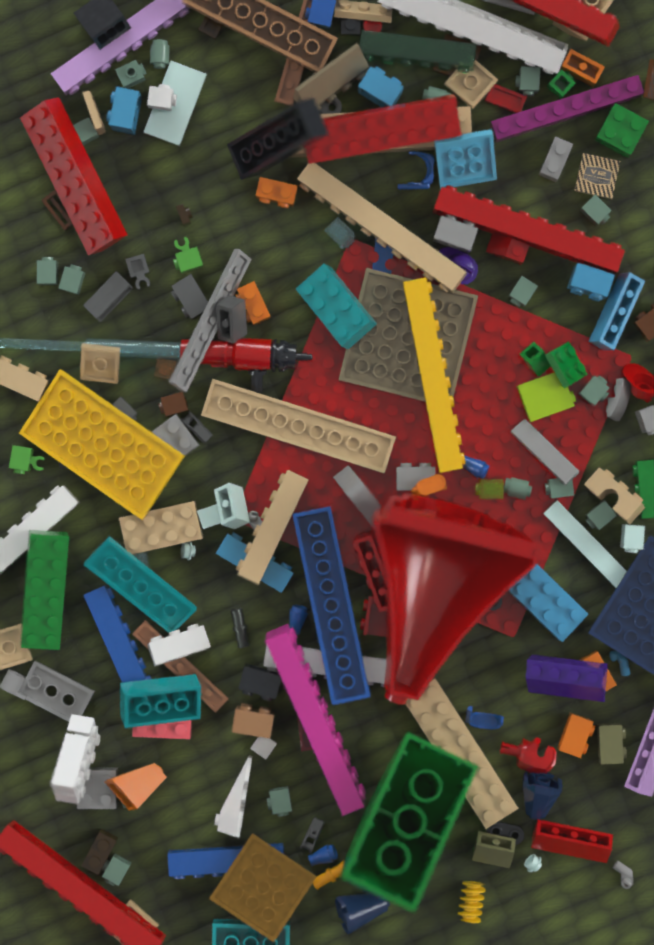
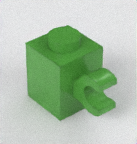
(188, 259)
(22, 459)

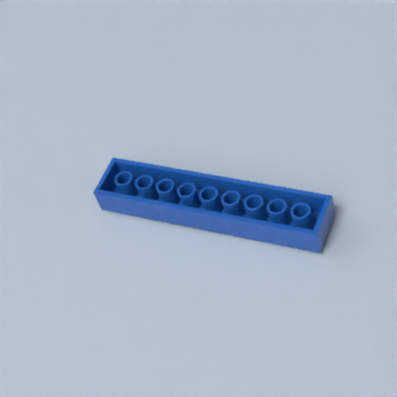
(331, 605)

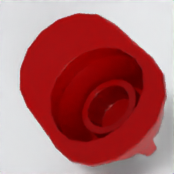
(641, 381)

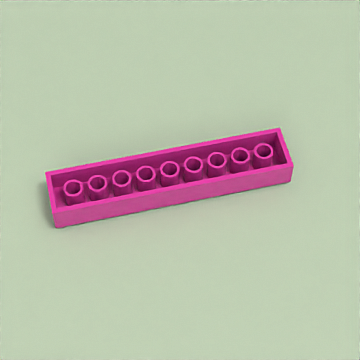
(315, 718)

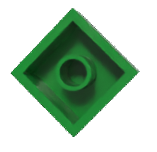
(621, 130)

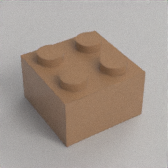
(253, 721)

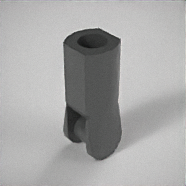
(199, 429)
(314, 832)

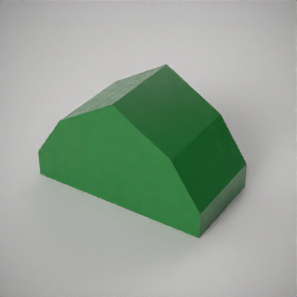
(407, 822)

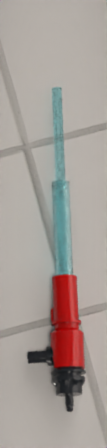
(244, 354)

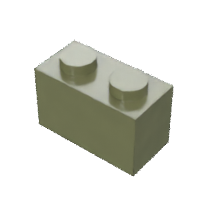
(610, 743)
(493, 849)

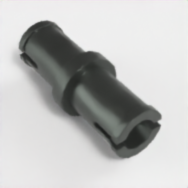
(240, 627)

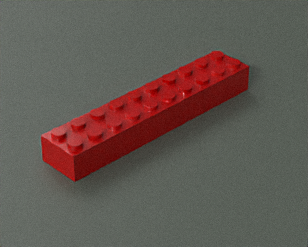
(535, 232)
(77, 887)

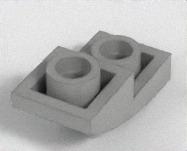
(618, 404)

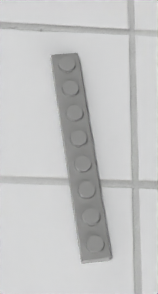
(207, 324)

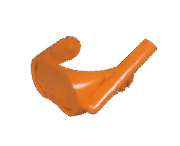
(429, 485)

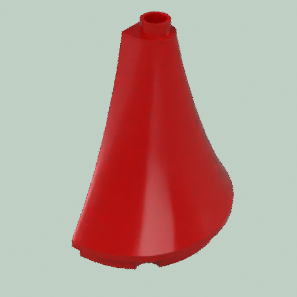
(440, 578)

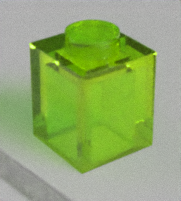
(489, 489)

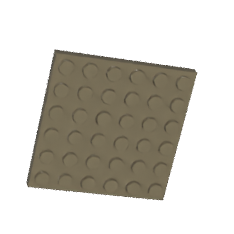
(387, 353)

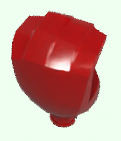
(527, 756)

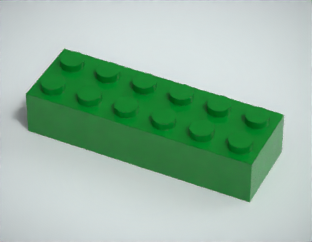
(44, 589)

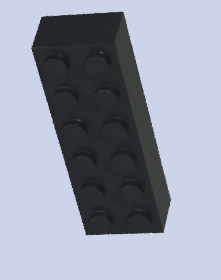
(277, 138)

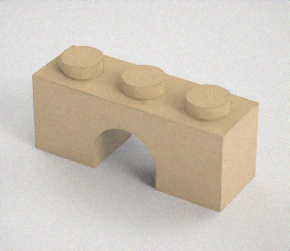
(628, 505)

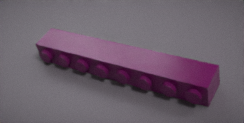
(566, 108)

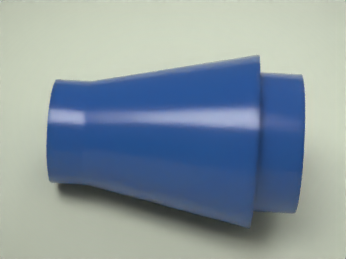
(476, 467)
(297, 617)
(324, 855)

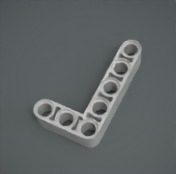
(357, 493)

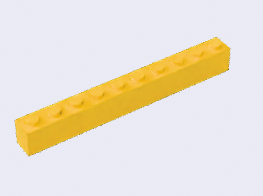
(432, 375)

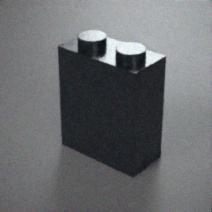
(102, 21)

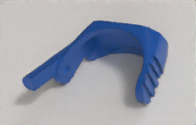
(425, 183)
(483, 720)

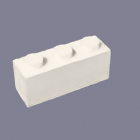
(178, 644)

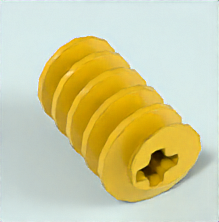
(472, 901)

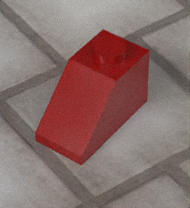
(507, 248)

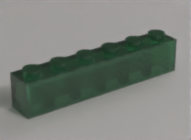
(418, 50)

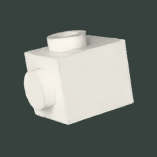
(161, 97)

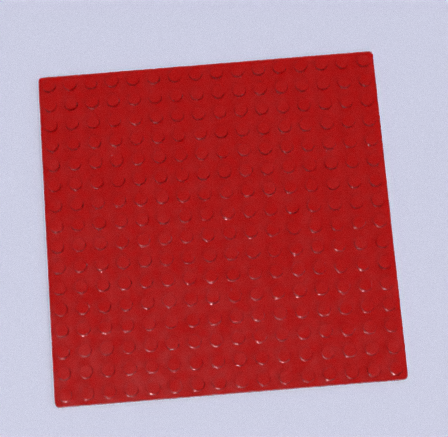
(486, 413)

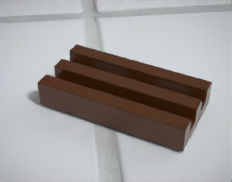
(50, 196)

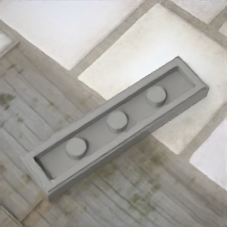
(544, 452)

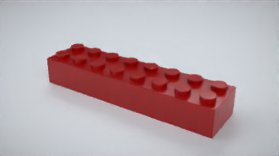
(387, 128)
(73, 176)

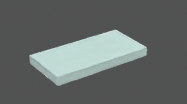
(187, 86)

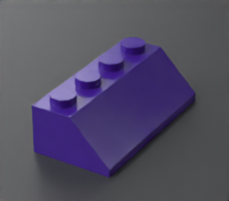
(566, 677)

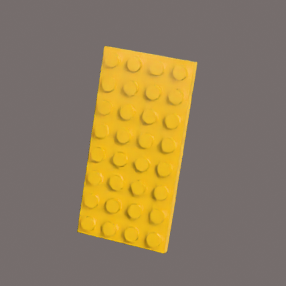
(101, 444)

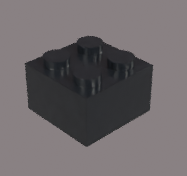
(260, 681)

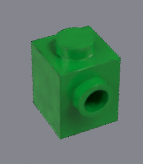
(561, 83)
(535, 359)

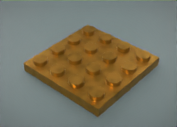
(263, 887)

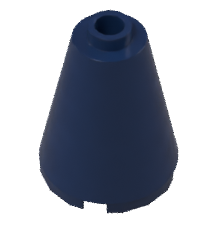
(359, 910)

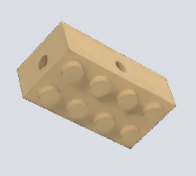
(161, 528)

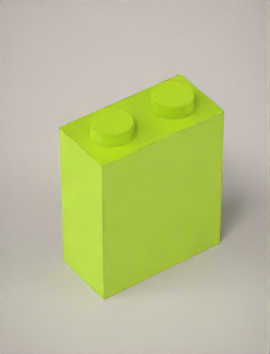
(545, 397)

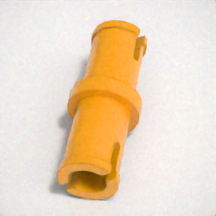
(328, 876)

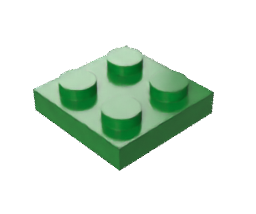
(566, 364)

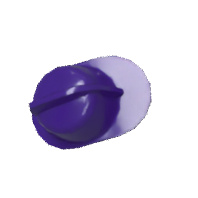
(464, 261)

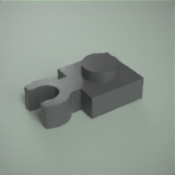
(138, 268)

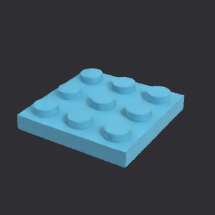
(466, 159)

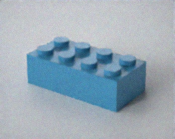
(548, 603)

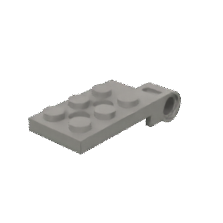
(34, 688)

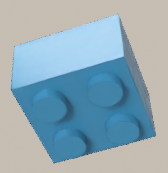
(380, 88)
(125, 110)
(590, 282)

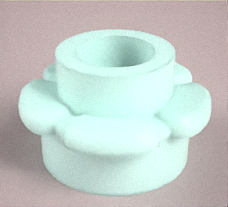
(188, 550)
(533, 863)

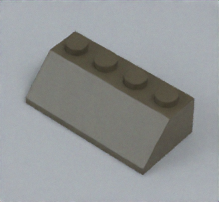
(334, 78)

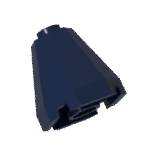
(540, 793)

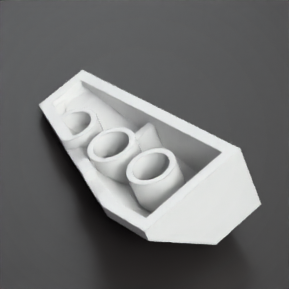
(232, 812)

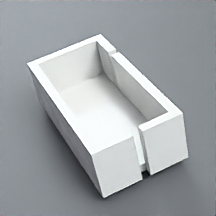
(75, 759)

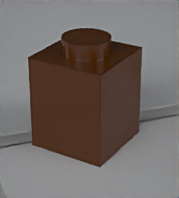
(173, 404)

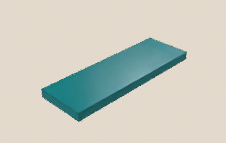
(140, 585)

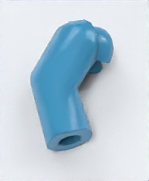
(622, 660)

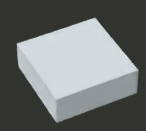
(263, 746)

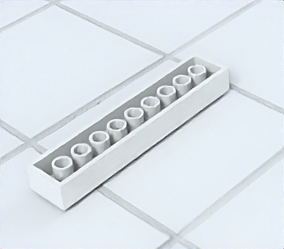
(486, 29)

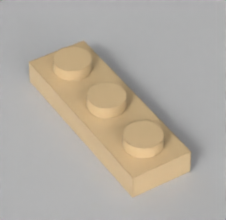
(362, 11)

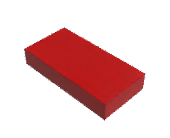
(506, 99)

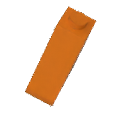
(136, 785)

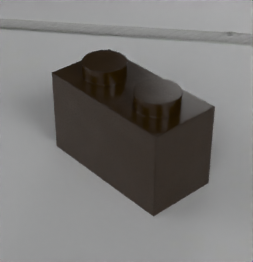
(99, 851)

